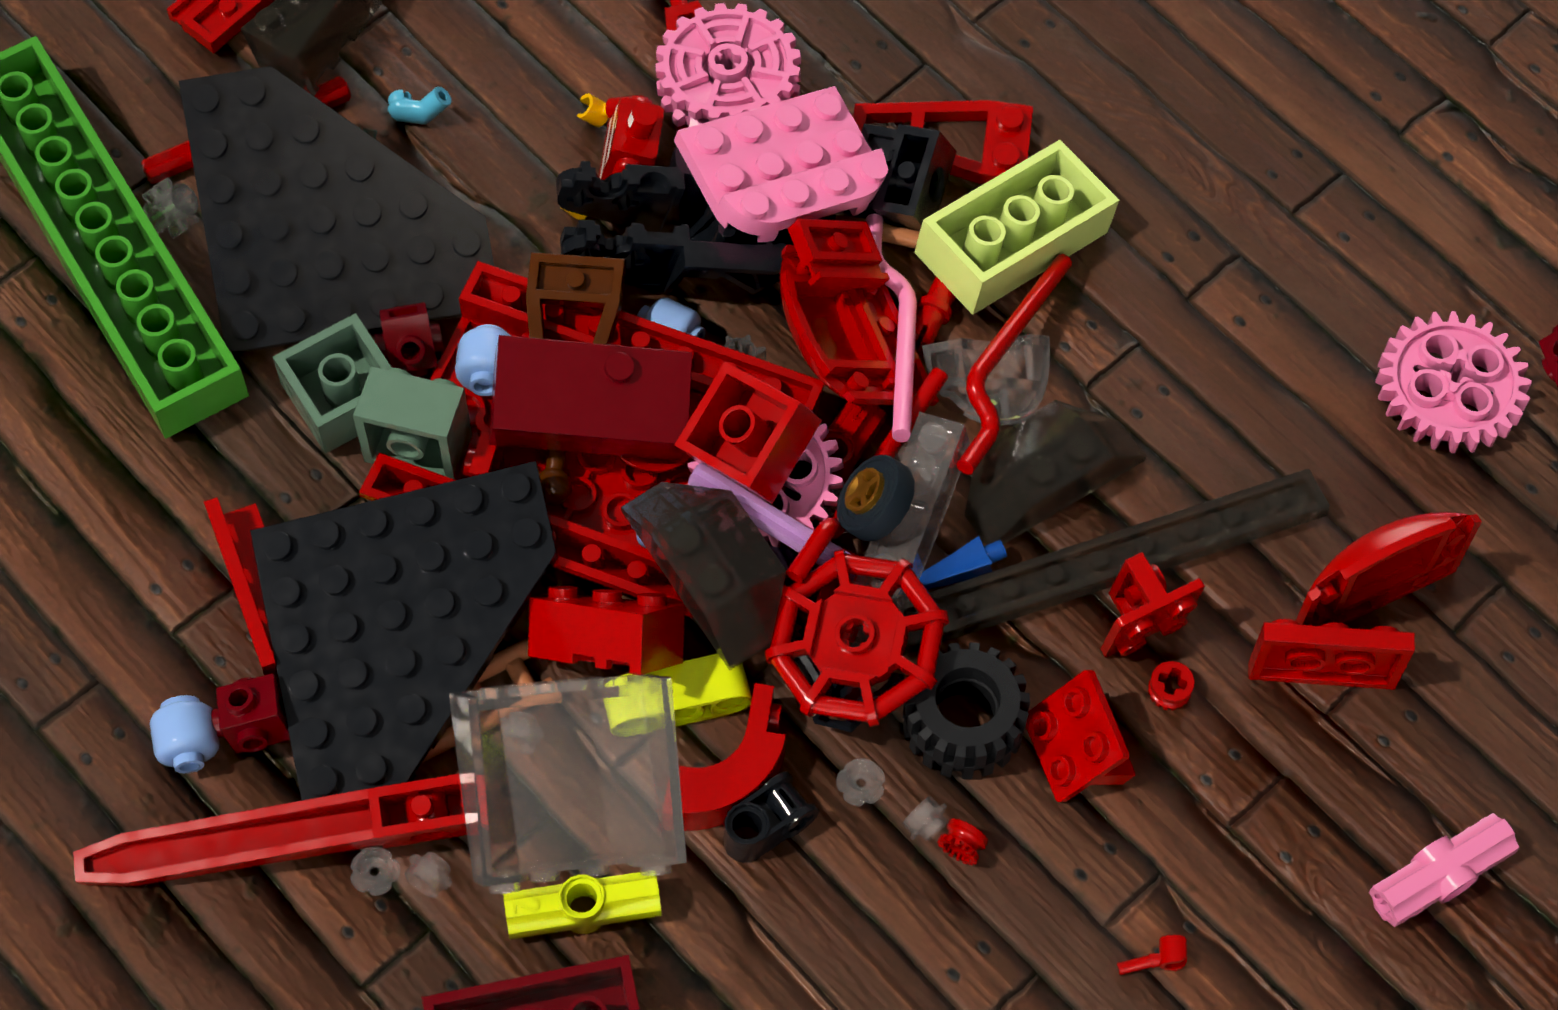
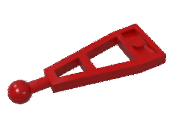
(1004, 138)

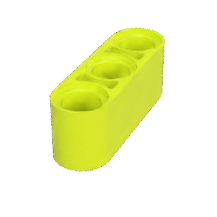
(706, 689)

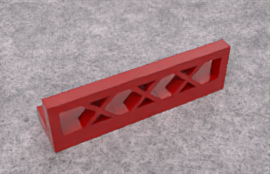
(237, 549)

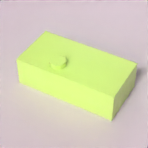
(1015, 226)

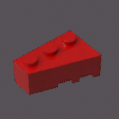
(606, 629)

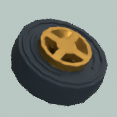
(875, 498)

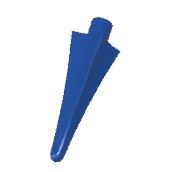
(964, 564)

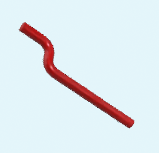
(994, 353)
(830, 528)

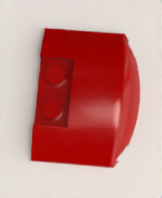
(845, 334)
(1388, 566)

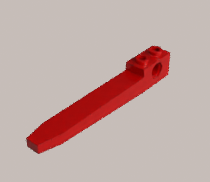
(278, 833)

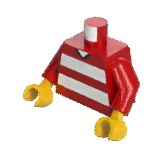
(630, 133)

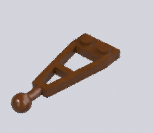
(572, 282)

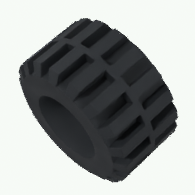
(969, 747)

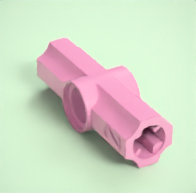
(1444, 869)

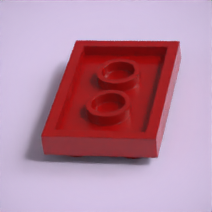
(1331, 654)

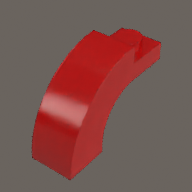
(715, 789)

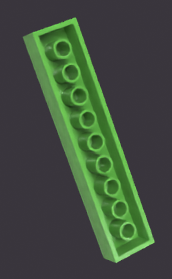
(110, 247)

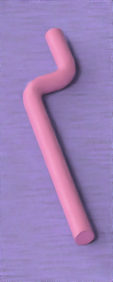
(905, 338)

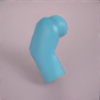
(420, 112)

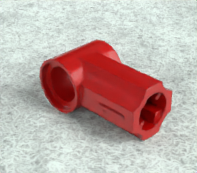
(854, 431)

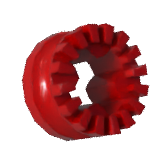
(1180, 696)
(962, 841)

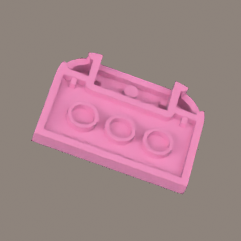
(783, 163)

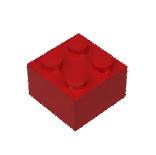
(748, 432)

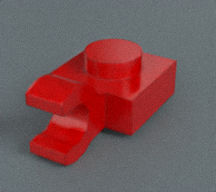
(484, 457)

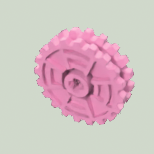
(725, 64)

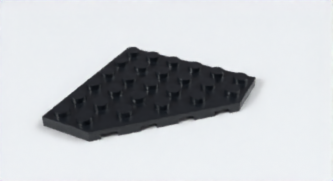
(316, 215)
(391, 613)

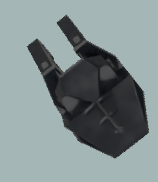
(667, 229)

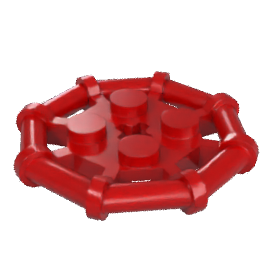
(871, 660)

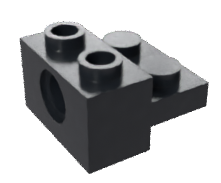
(916, 176)

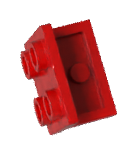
(1146, 606)
(1078, 738)

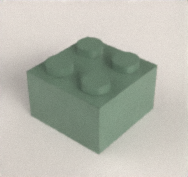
(327, 378)
(413, 420)

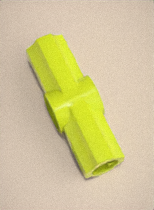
(549, 911)

